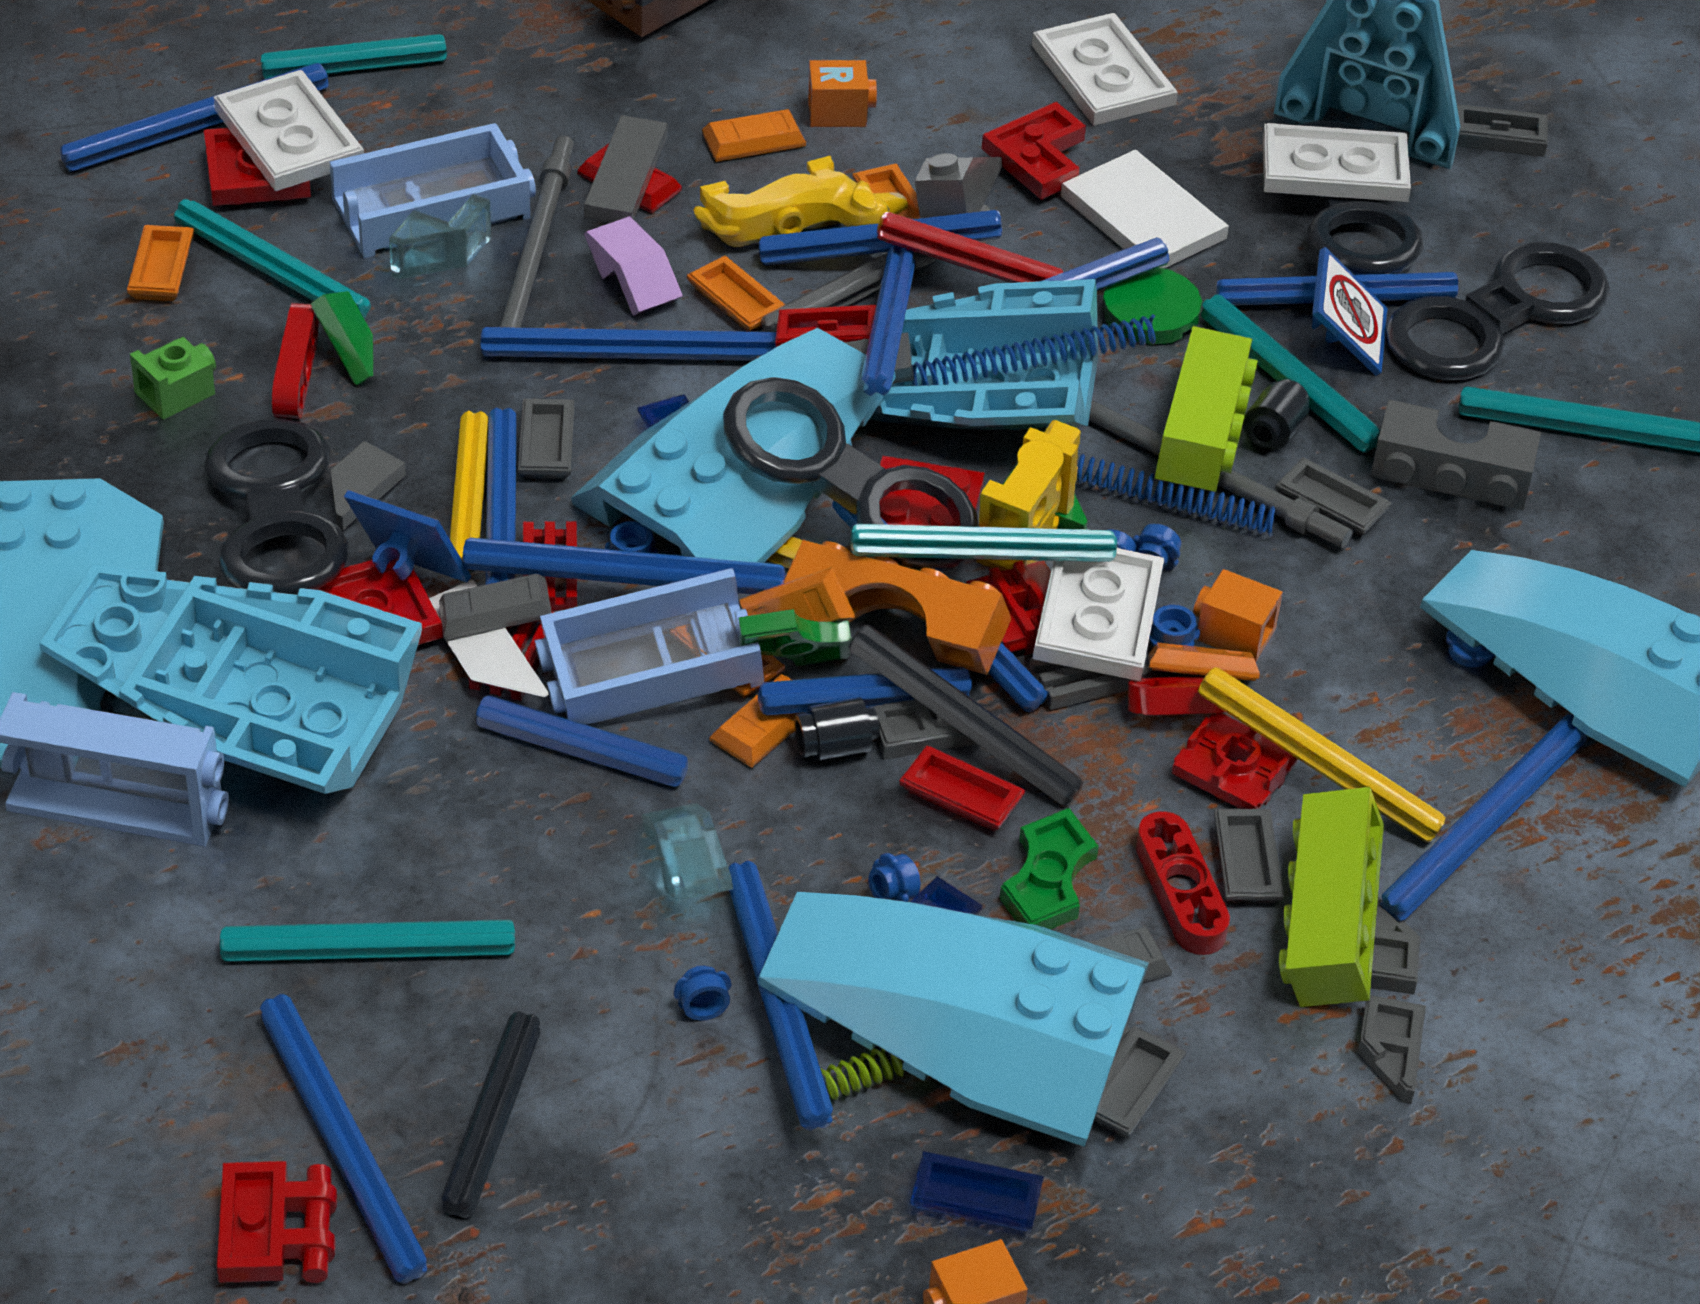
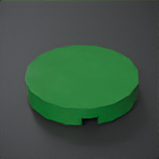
(1156, 292)

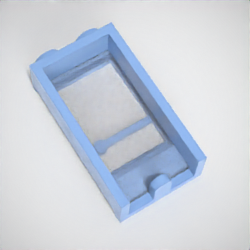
(431, 177)
(647, 649)
(113, 771)

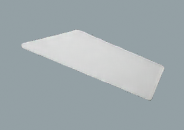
(493, 656)

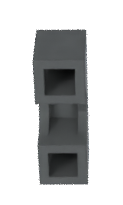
(1488, 470)

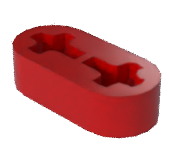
(1168, 696)

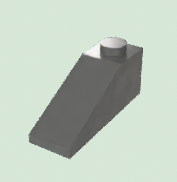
(955, 184)

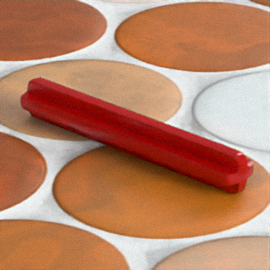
(961, 250)

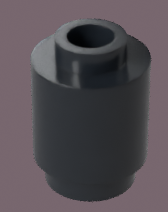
(1276, 414)
(836, 729)

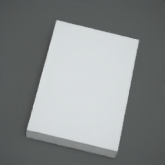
(1104, 69)
(286, 128)
(1336, 162)
(1139, 202)
(1100, 614)

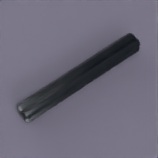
(491, 1115)

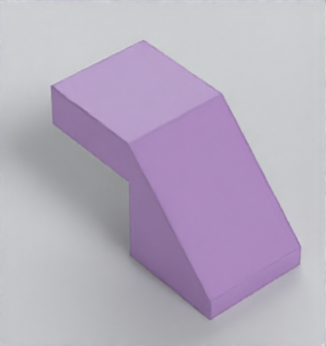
(638, 262)

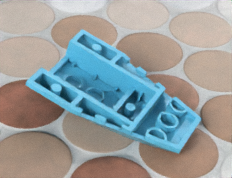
(994, 318)
(693, 487)
(46, 547)
(1591, 646)
(280, 676)
(978, 1002)

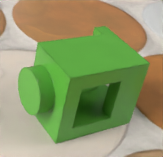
(173, 376)

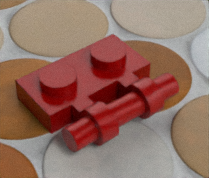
(253, 1222)

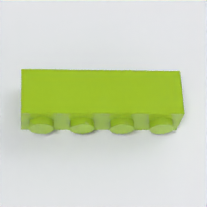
(1207, 409)
(1333, 898)

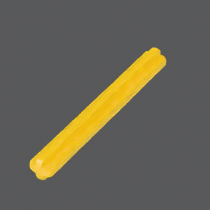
(1320, 753)

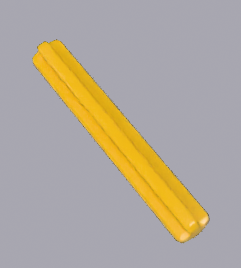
(469, 479)

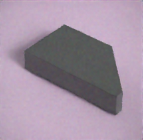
(1394, 954)
(1393, 1042)

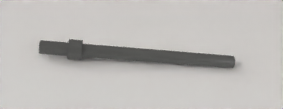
(554, 178)
(1298, 514)

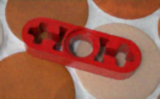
(295, 362)
(1176, 903)

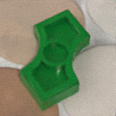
(796, 638)
(1043, 887)

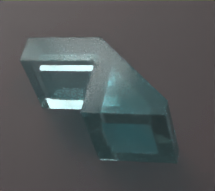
(434, 245)
(688, 851)

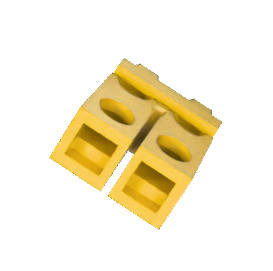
(1036, 487)

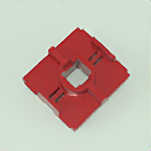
(1021, 588)
(1233, 762)

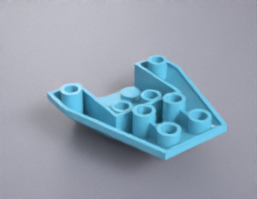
(1381, 65)

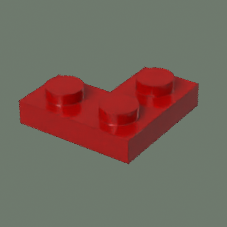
(1034, 145)

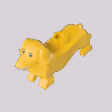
(793, 205)

